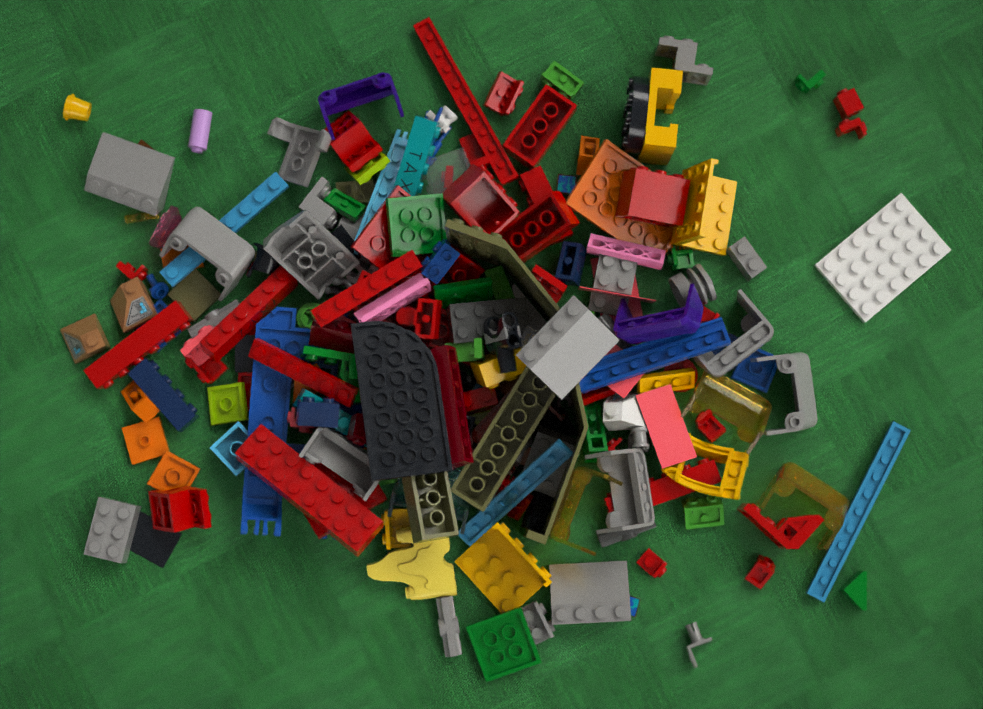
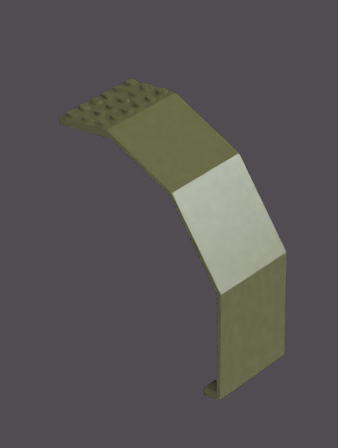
(498, 252)

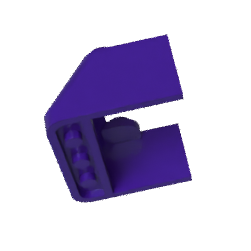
(357, 94)
(659, 324)

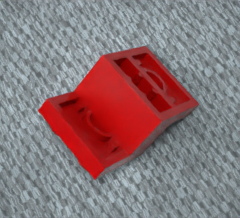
(353, 142)
(180, 509)

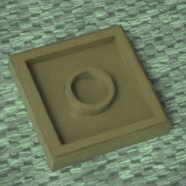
(195, 294)

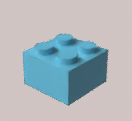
(228, 444)

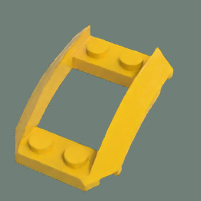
(733, 475)

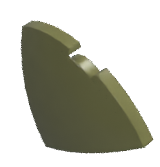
(361, 193)

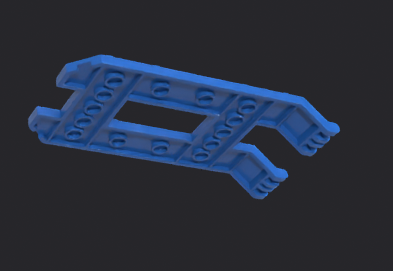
(270, 408)

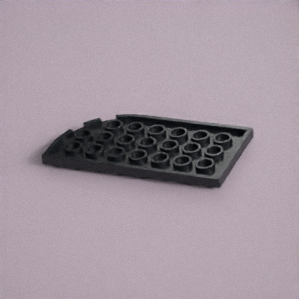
(400, 402)

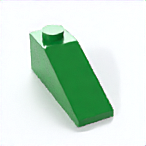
(595, 438)

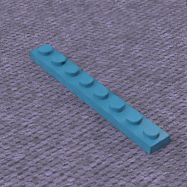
(234, 220)
(516, 491)

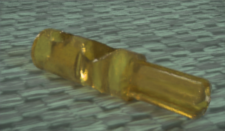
(144, 217)

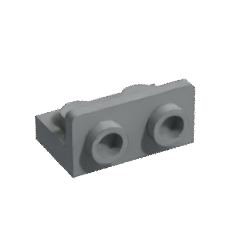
(538, 625)

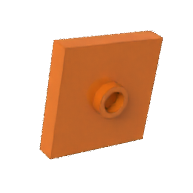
(145, 440)
(172, 473)

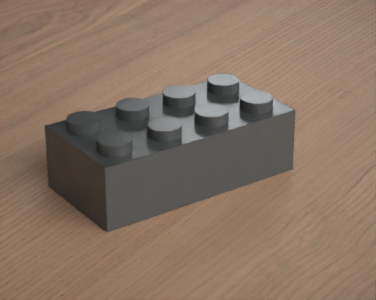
(468, 319)

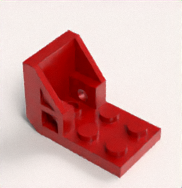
(798, 527)

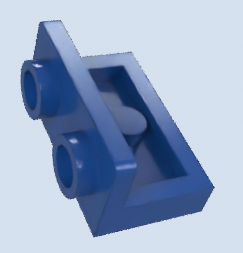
(440, 261)

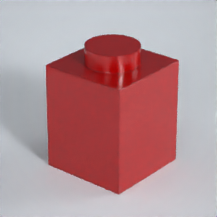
(848, 103)

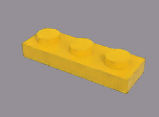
(679, 380)

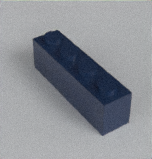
(163, 394)

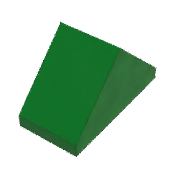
(856, 590)

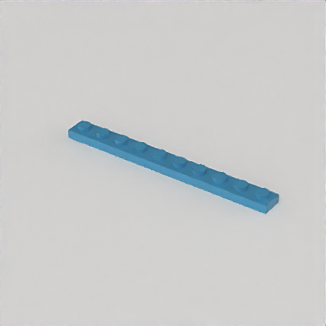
(858, 511)

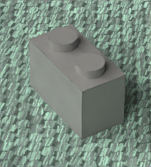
(746, 259)

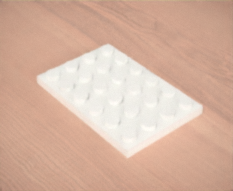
(882, 257)

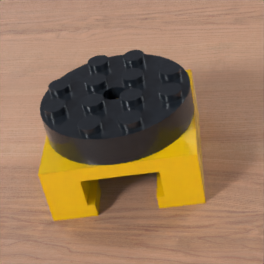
(638, 131)

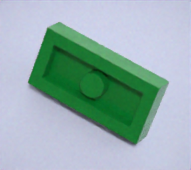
(345, 205)

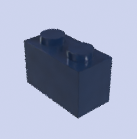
(571, 263)
(317, 413)

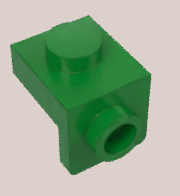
(806, 86)
(680, 259)

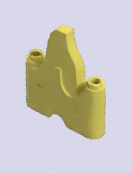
(419, 566)

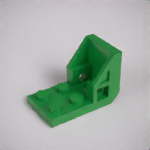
(332, 357)

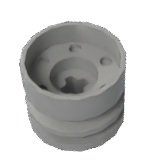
(680, 285)

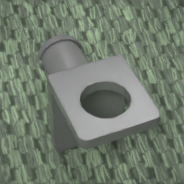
(696, 639)

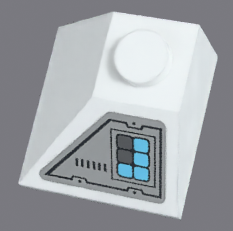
(622, 413)

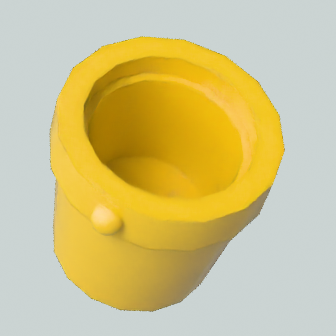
(76, 108)

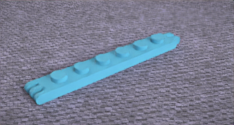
(386, 179)

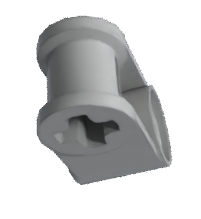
(638, 439)

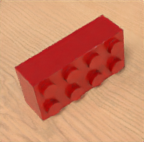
(539, 127)
(539, 225)

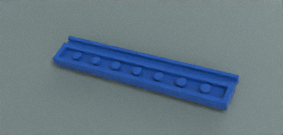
(655, 355)

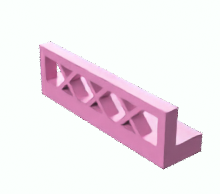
(625, 250)
(394, 299)

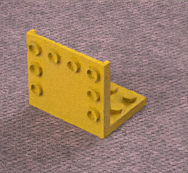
(707, 210)
(503, 569)

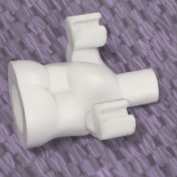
(445, 119)

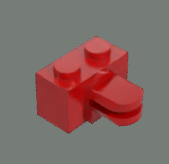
(424, 318)

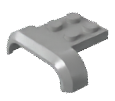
(302, 152)

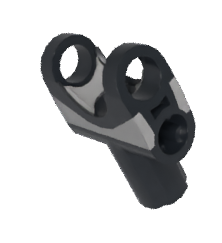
(503, 341)

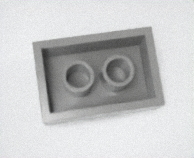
(543, 440)
(112, 530)

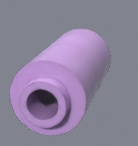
(200, 130)

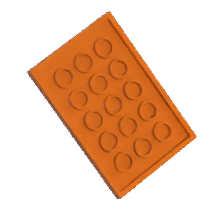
(598, 194)

